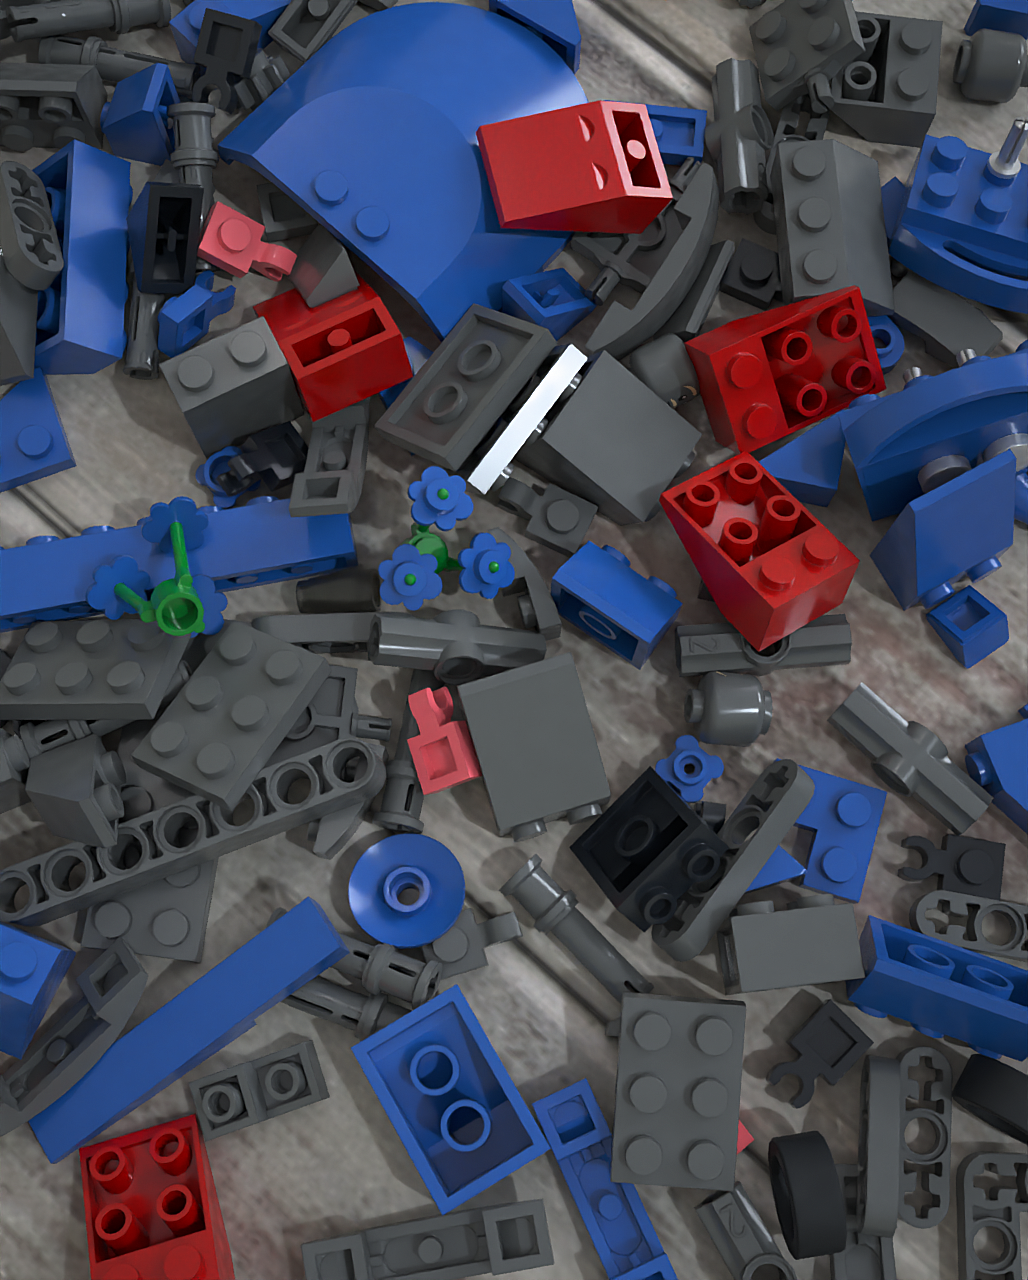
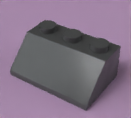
(830, 223)

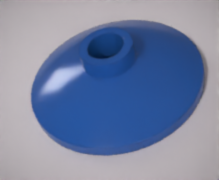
(401, 864)

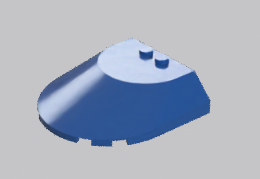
(388, 151)

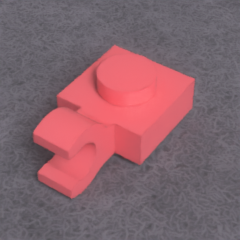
(235, 245)
(444, 748)

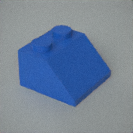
(614, 602)

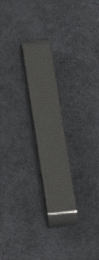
(159, 831)

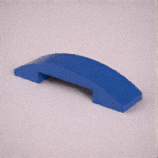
(608, 1208)

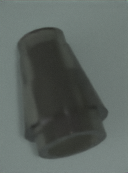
(340, 592)

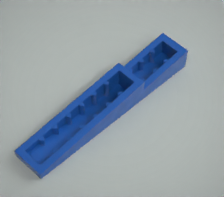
(192, 1027)

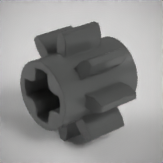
(265, 78)

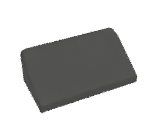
(309, 25)
(322, 269)
(694, 309)

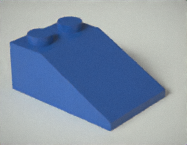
(950, 534)
(450, 1099)

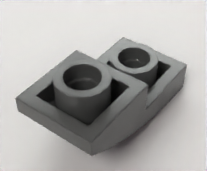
(942, 320)
(537, 604)
(336, 829)
(258, 1090)

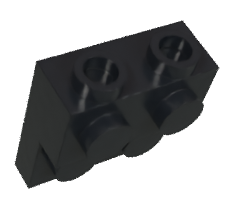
(649, 851)

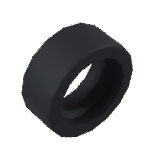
(995, 1095)
(807, 1195)

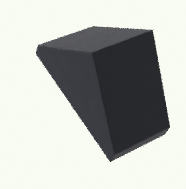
(165, 236)

